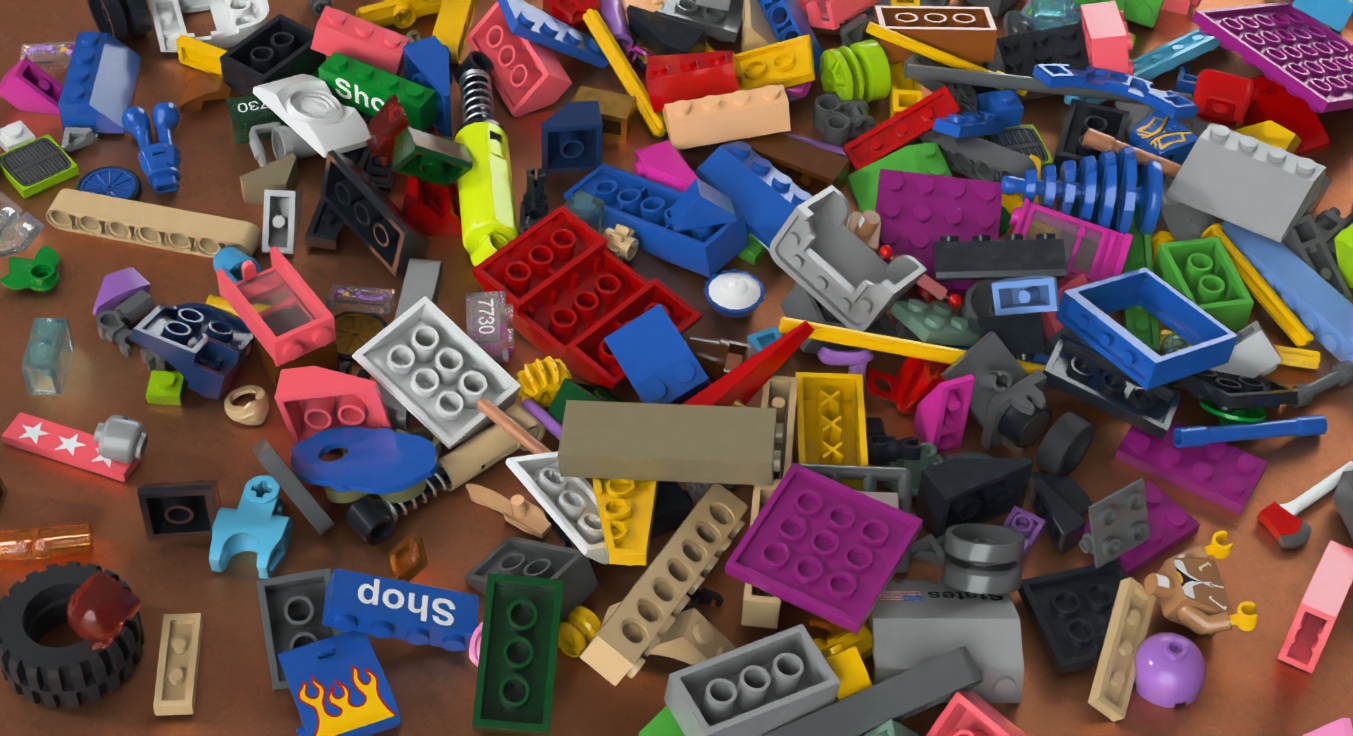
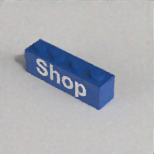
(400, 610)

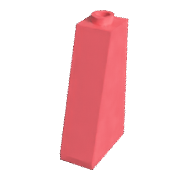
(1319, 608)

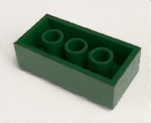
(517, 655)

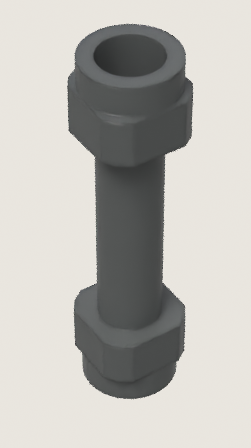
(1340, 374)

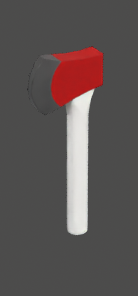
(1282, 519)

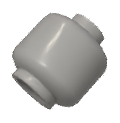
(121, 439)

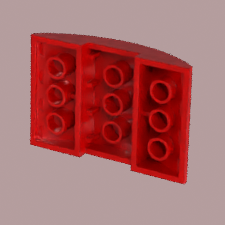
(575, 294)

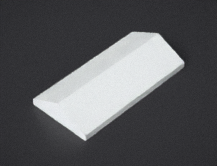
(565, 499)

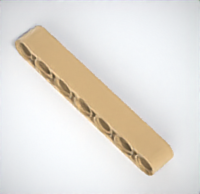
(150, 224)

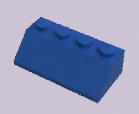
(99, 83)
(754, 186)

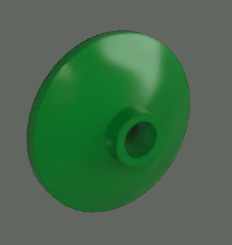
(1240, 415)

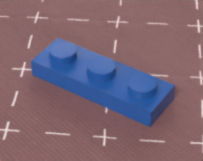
(969, 124)

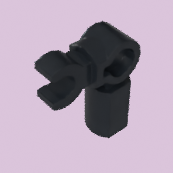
(886, 448)

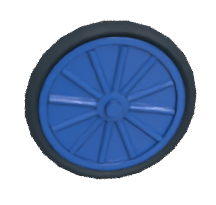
(112, 182)

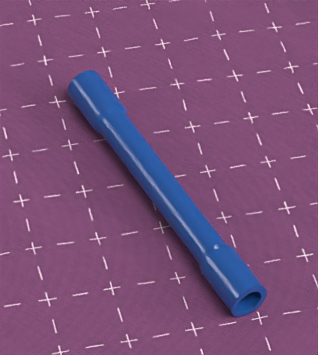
(1203, 435)

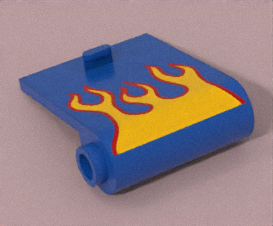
(339, 687)

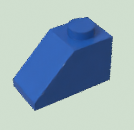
(1003, 104)

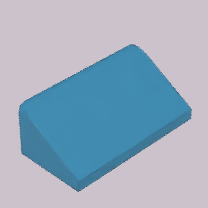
(1330, 12)

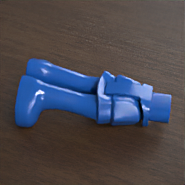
(158, 160)

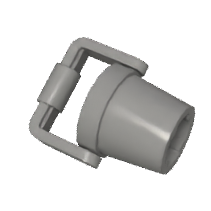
(284, 142)

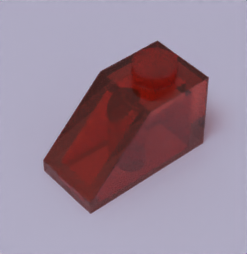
(384, 128)

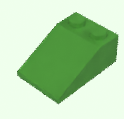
(916, 158)

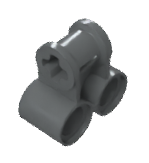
(841, 119)

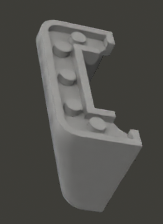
(837, 264)

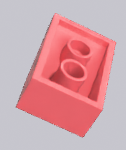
(323, 399)

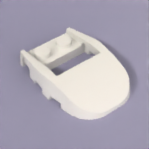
(232, 20)

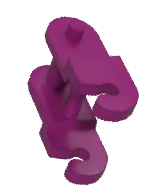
(637, 50)

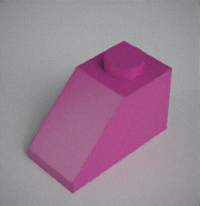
(31, 89)

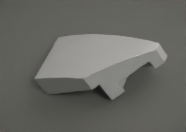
(77, 138)

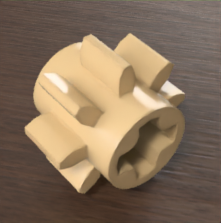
(621, 242)

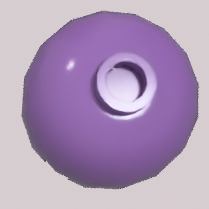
(1169, 669)

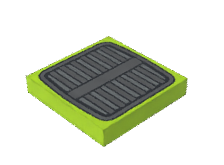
(1024, 140)
(37, 166)

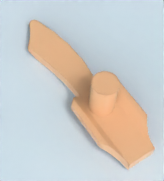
(516, 512)

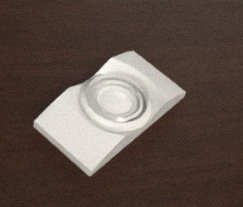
(314, 113)

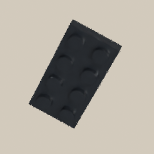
(1100, 383)

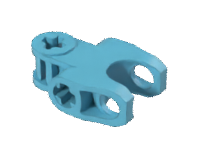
(253, 528)

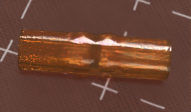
(46, 542)

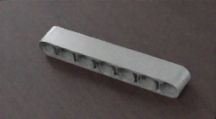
(421, 280)

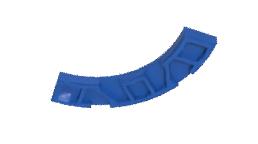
(1118, 83)

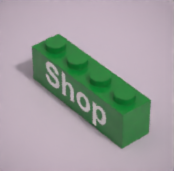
(369, 88)

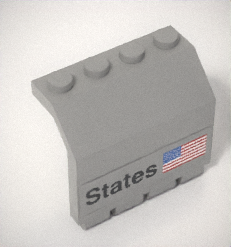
(926, 620)

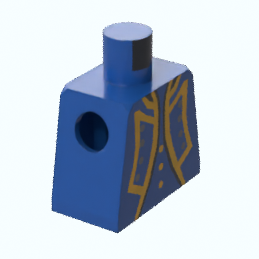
(1163, 137)

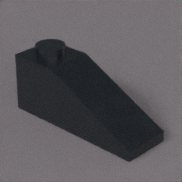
(665, 34)

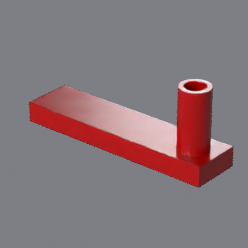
(900, 129)

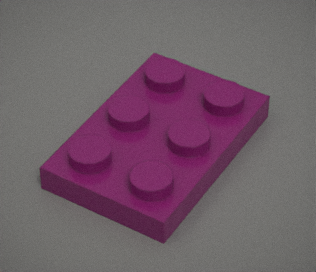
(1168, 529)

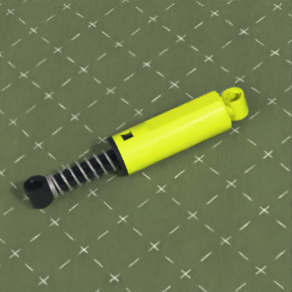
(487, 188)

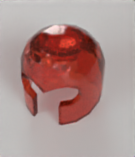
(99, 609)

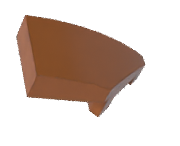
(202, 89)

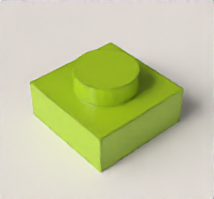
(166, 388)

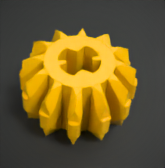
(542, 380)

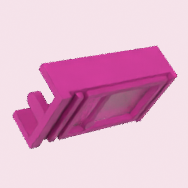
(1088, 247)

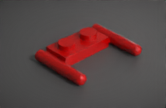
(928, 288)

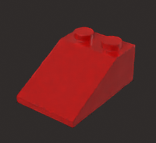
(1291, 112)

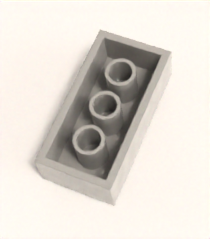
(753, 687)

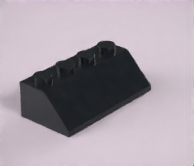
(371, 214)
(998, 258)

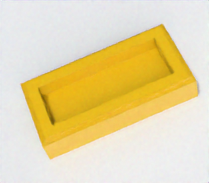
(200, 55)

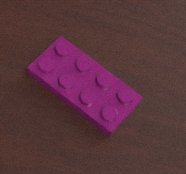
(1210, 471)

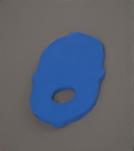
(375, 460)

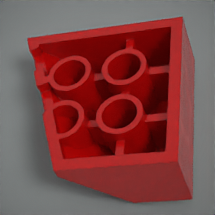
(691, 76)

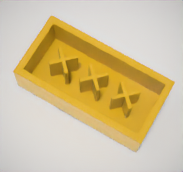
(831, 421)

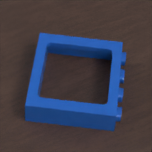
(1086, 311)

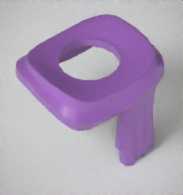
(855, 359)

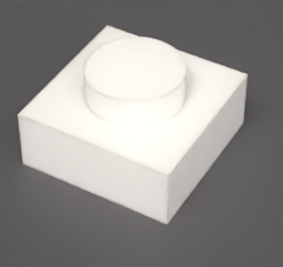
(15, 135)

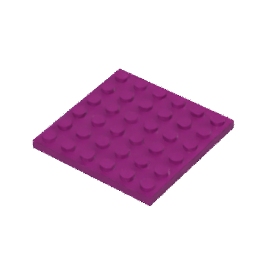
(1289, 50)

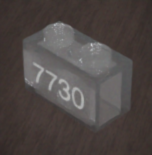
(488, 323)

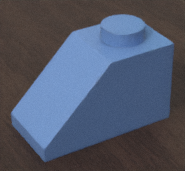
(1025, 295)

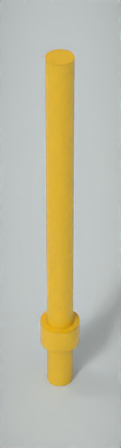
(926, 50)

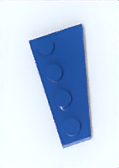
(550, 32)

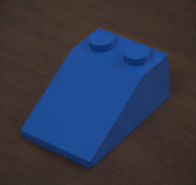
(428, 65)
(657, 359)

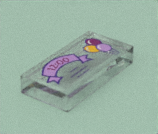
(49, 55)
(360, 299)

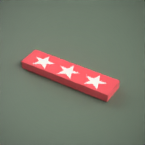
(63, 445)

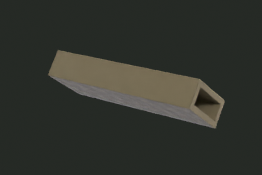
(670, 442)

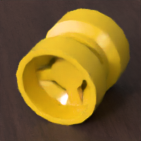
(579, 629)

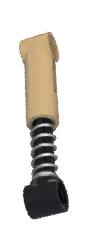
(376, 518)

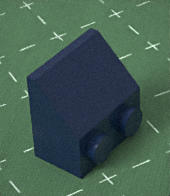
(572, 138)

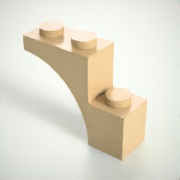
(688, 638)

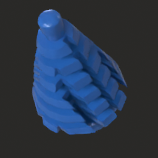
(1100, 191)

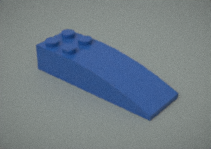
(646, 209)

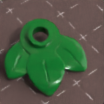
(35, 273)

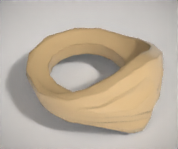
(252, 413)

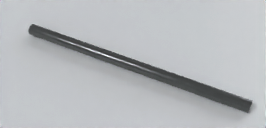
(1006, 81)

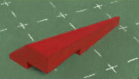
(432, 206)
(752, 374)

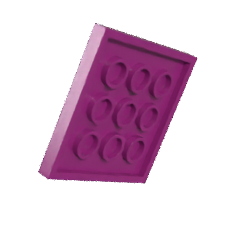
(925, 206)
(824, 547)

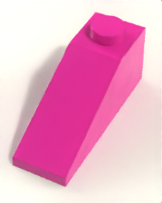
(663, 165)
(944, 412)

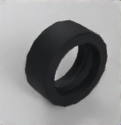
(1065, 445)

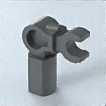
(114, 325)

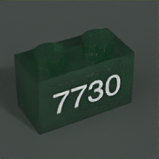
(247, 112)

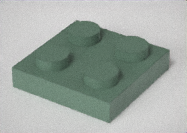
(935, 323)

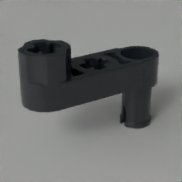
(534, 203)

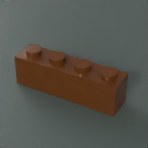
(805, 164)

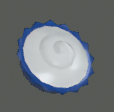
(734, 293)

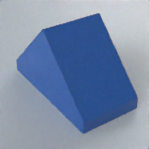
(701, 207)

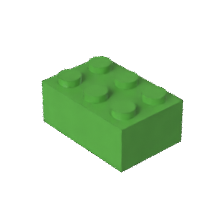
(1207, 278)

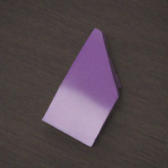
(118, 287)

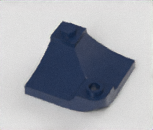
(198, 342)

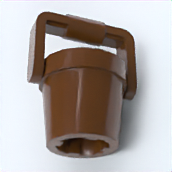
(713, 353)

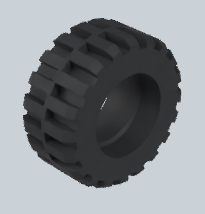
(62, 673)

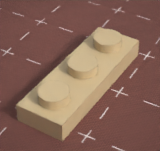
(178, 664)

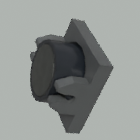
(1017, 415)

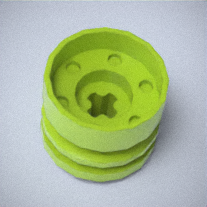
(856, 71)

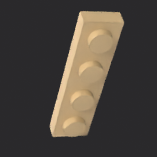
(1124, 635)

